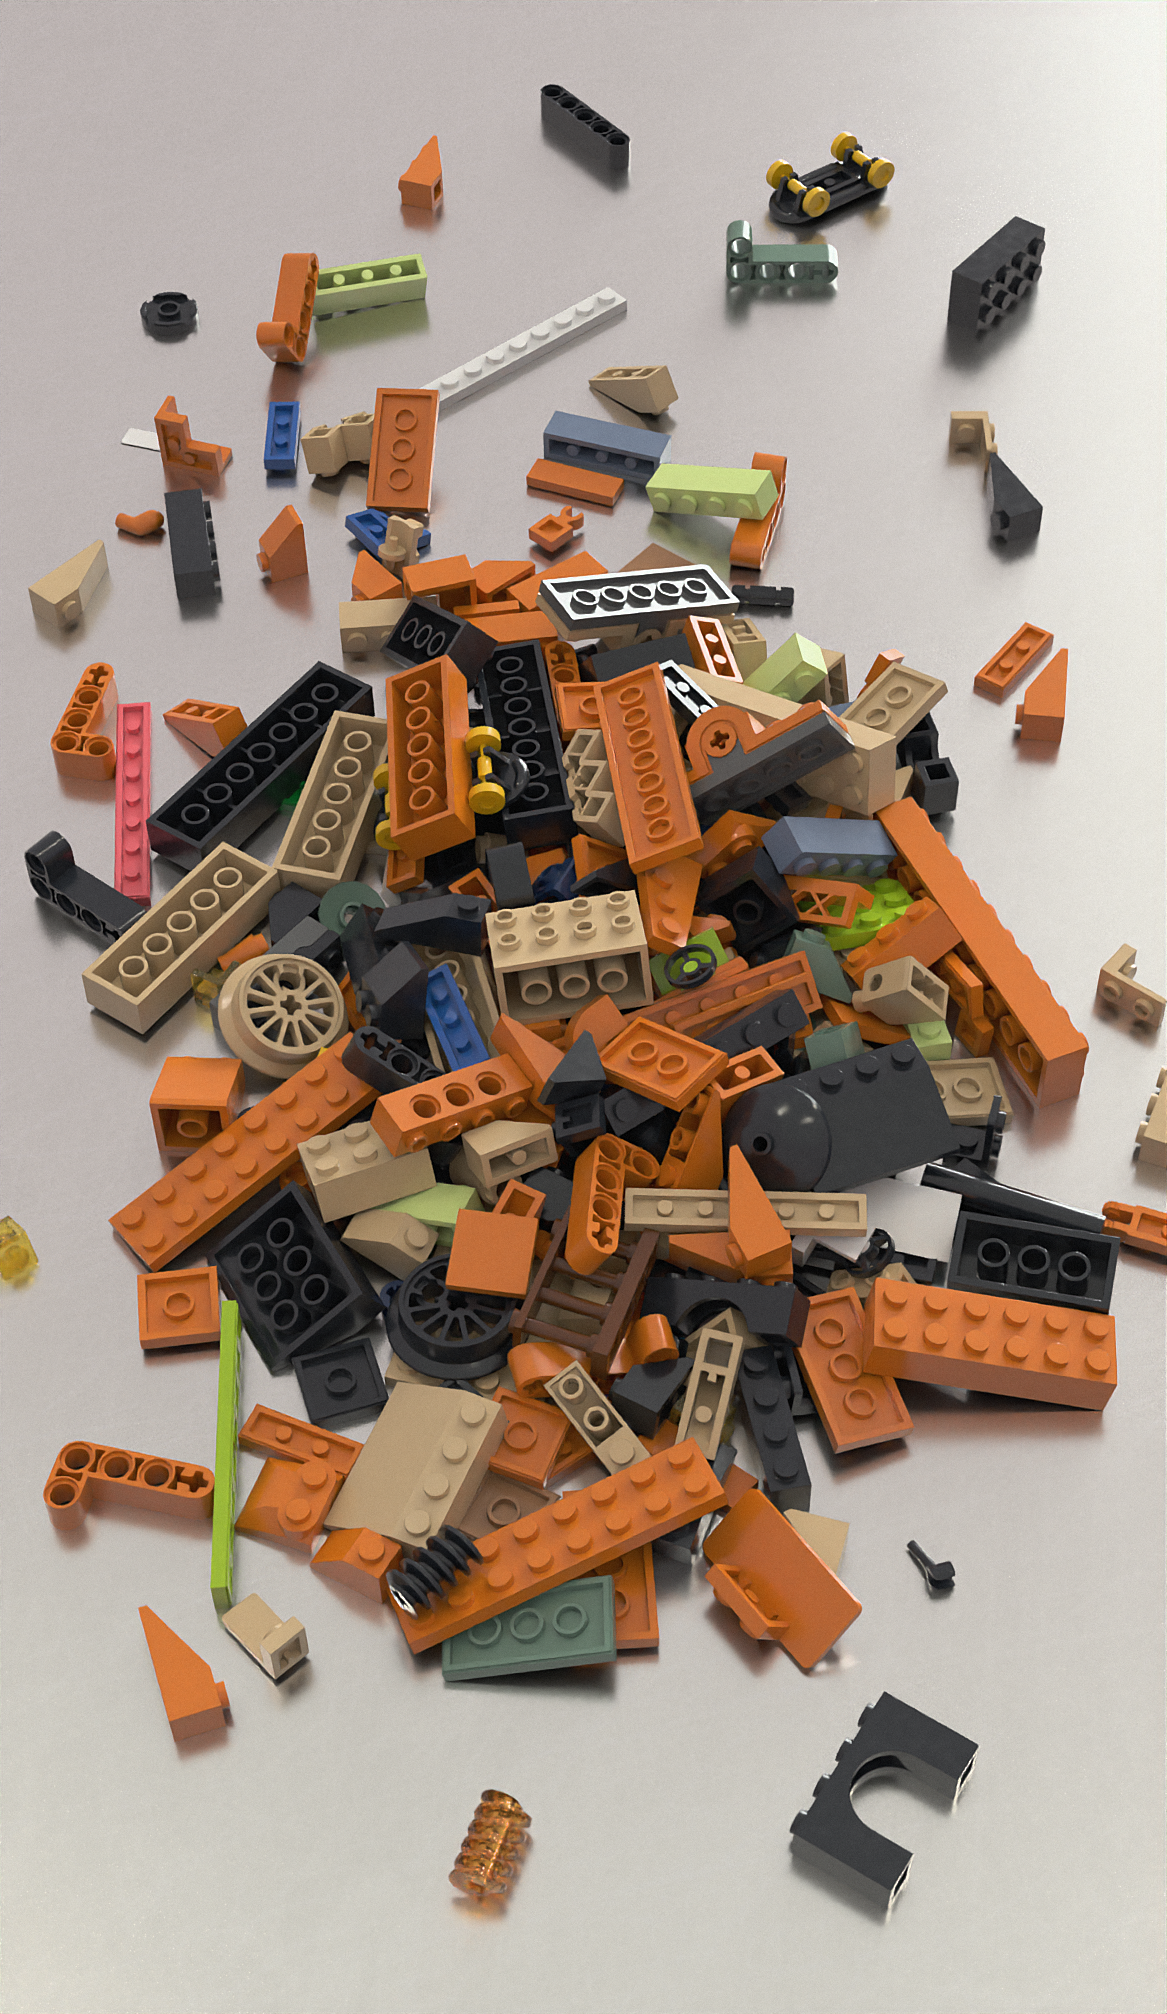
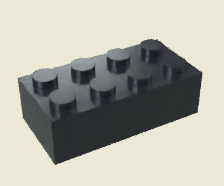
(996, 274)
(430, 632)
(1033, 1262)

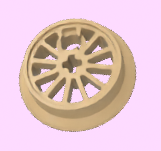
(250, 1043)

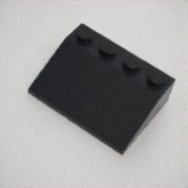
(879, 1115)
(293, 1278)

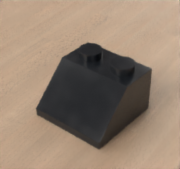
(750, 897)
(395, 994)

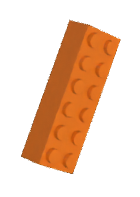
(429, 758)
(989, 1344)

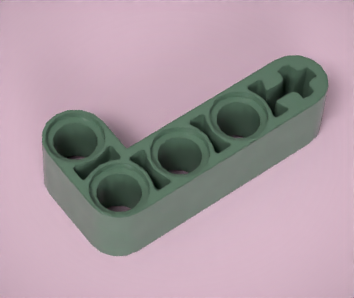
(776, 261)

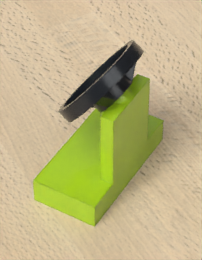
(690, 964)

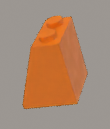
(195, 1101)

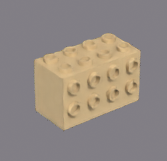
(568, 953)

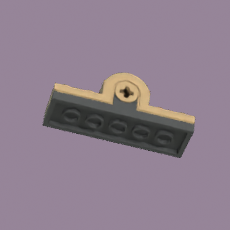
(634, 604)

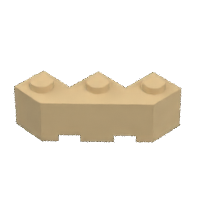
(331, 448)
(592, 787)

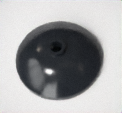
(794, 1132)

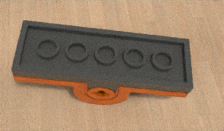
(744, 762)

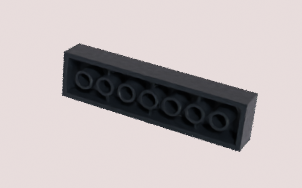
(521, 709)
(255, 769)

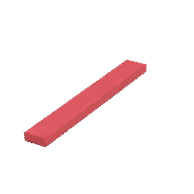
(133, 801)

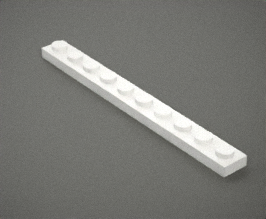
(527, 347)

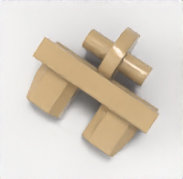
(400, 544)

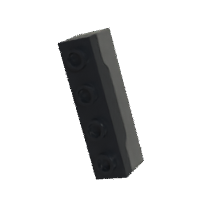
(306, 940)

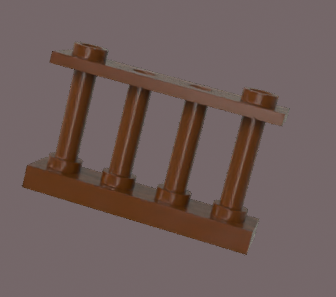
(612, 1316)

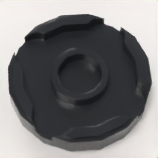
(169, 313)

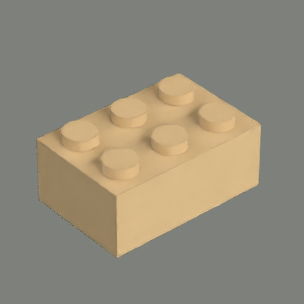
(357, 1171)

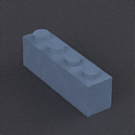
(605, 445)
(829, 846)

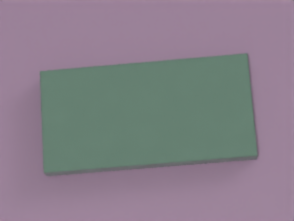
(550, 1631)

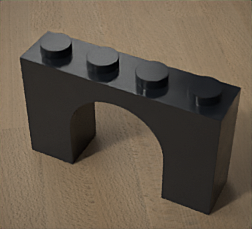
(889, 1739)

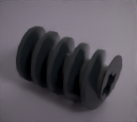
(431, 1568)

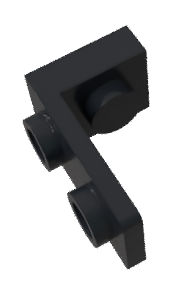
(578, 1123)
(978, 1144)

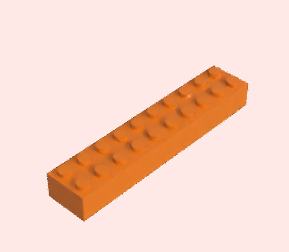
(1027, 1020)

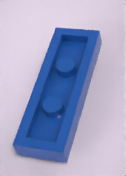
(282, 435)

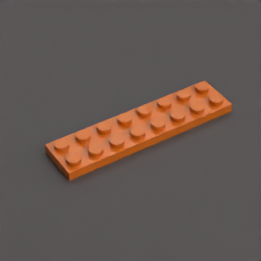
(647, 768)
(242, 1158)
(570, 1540)

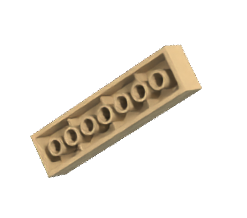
(856, 780)

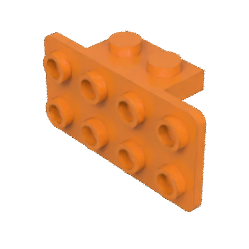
(777, 1581)

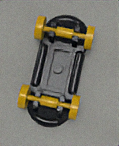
(827, 187)
(496, 781)

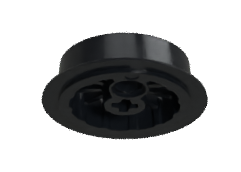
(458, 1316)

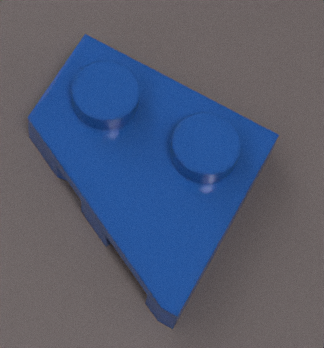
(371, 529)

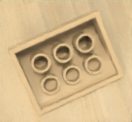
(420, 1464)

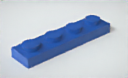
(453, 1020)

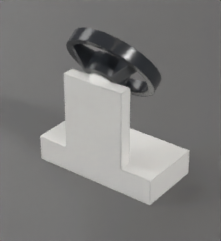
(850, 1248)

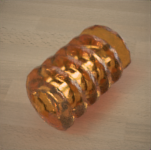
(490, 1845)

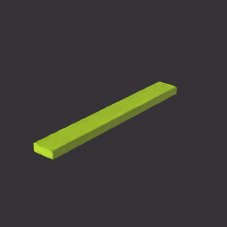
(226, 1456)

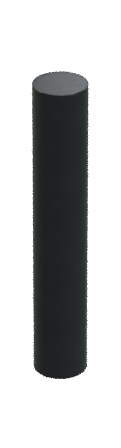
(1010, 1201)

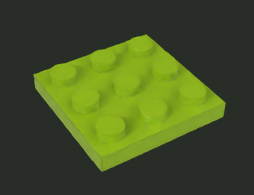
(888, 905)

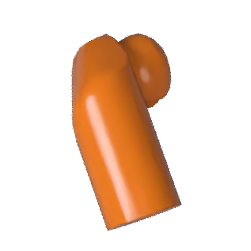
(141, 524)

